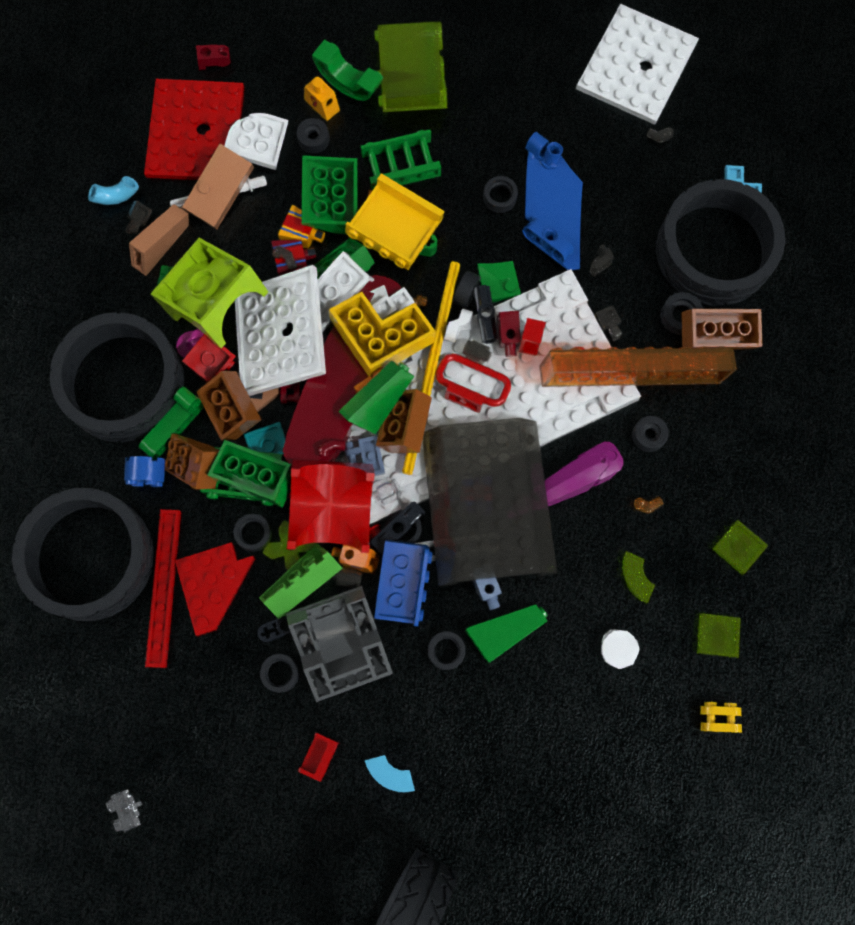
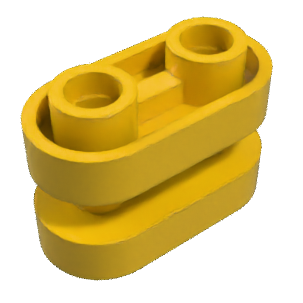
(729, 710)

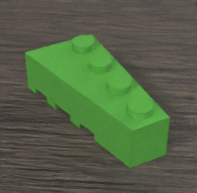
(300, 581)

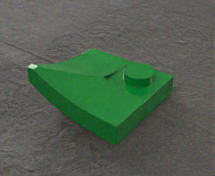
(501, 279)

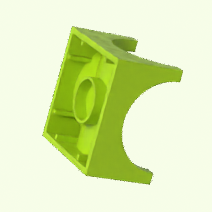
(205, 287)

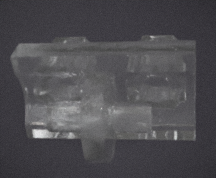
(126, 810)

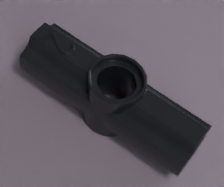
(487, 324)

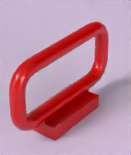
(468, 397)

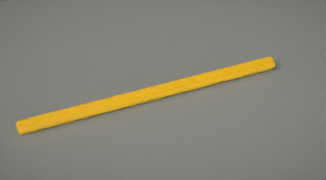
(435, 349)

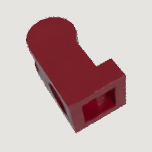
(212, 56)

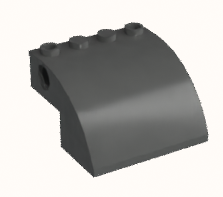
(338, 643)

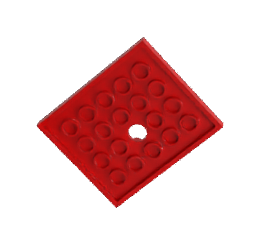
(177, 110)

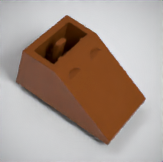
(191, 461)

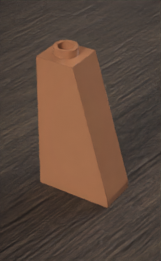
(157, 239)

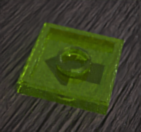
(740, 547)
(718, 635)

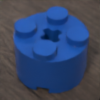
(144, 470)

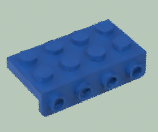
(402, 582)

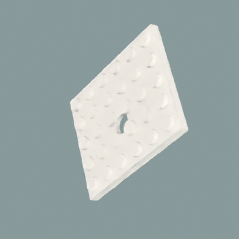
(615, 66)
(264, 353)

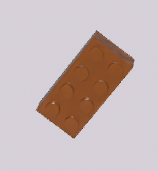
(722, 328)

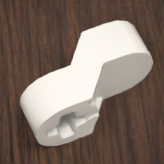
(458, 325)

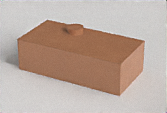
(218, 186)

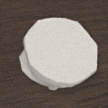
(619, 648)

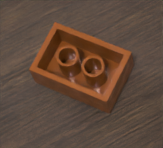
(228, 405)
(405, 424)

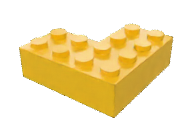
(377, 340)

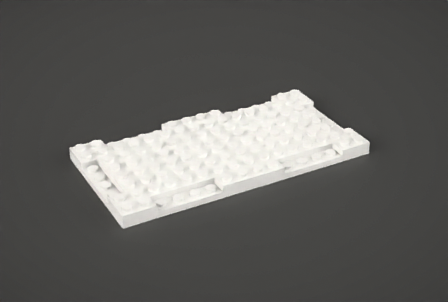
(555, 409)

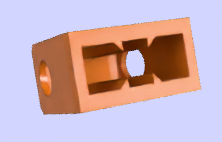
(353, 558)

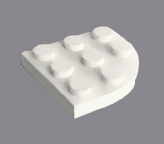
(258, 138)

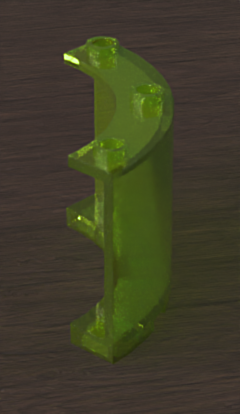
(411, 66)

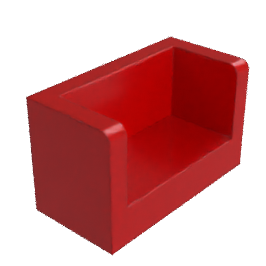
(532, 336)
(318, 757)

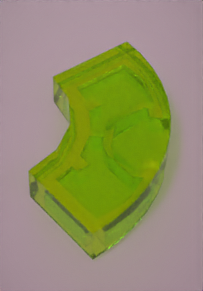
(635, 578)

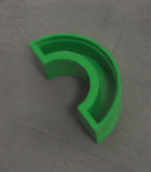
(342, 75)

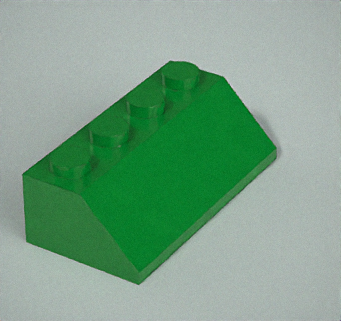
(356, 251)
(252, 473)

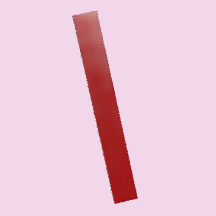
(163, 589)

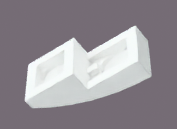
(390, 305)

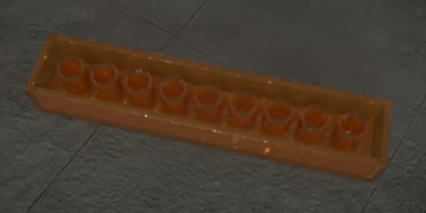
(636, 366)

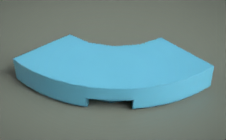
(389, 776)

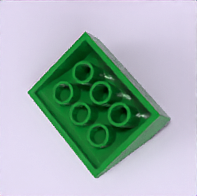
(329, 192)

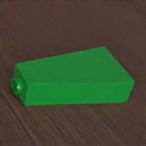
(378, 397)
(502, 633)

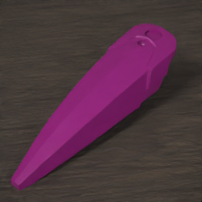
(584, 472)

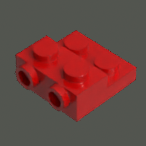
(208, 359)

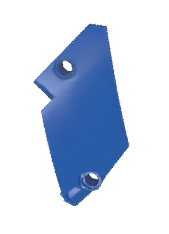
(552, 202)

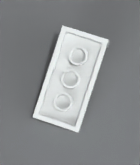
(338, 283)

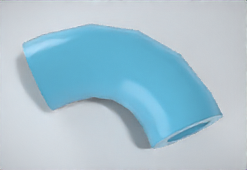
(113, 194)

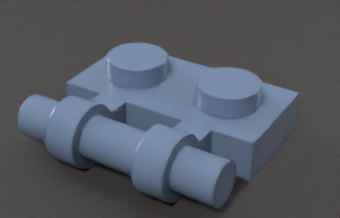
(369, 451)

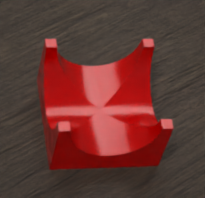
(330, 503)

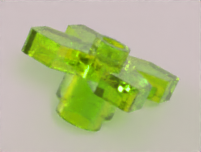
(280, 549)

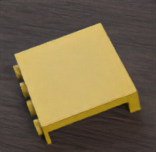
(395, 222)

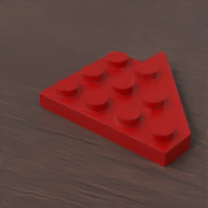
(211, 583)

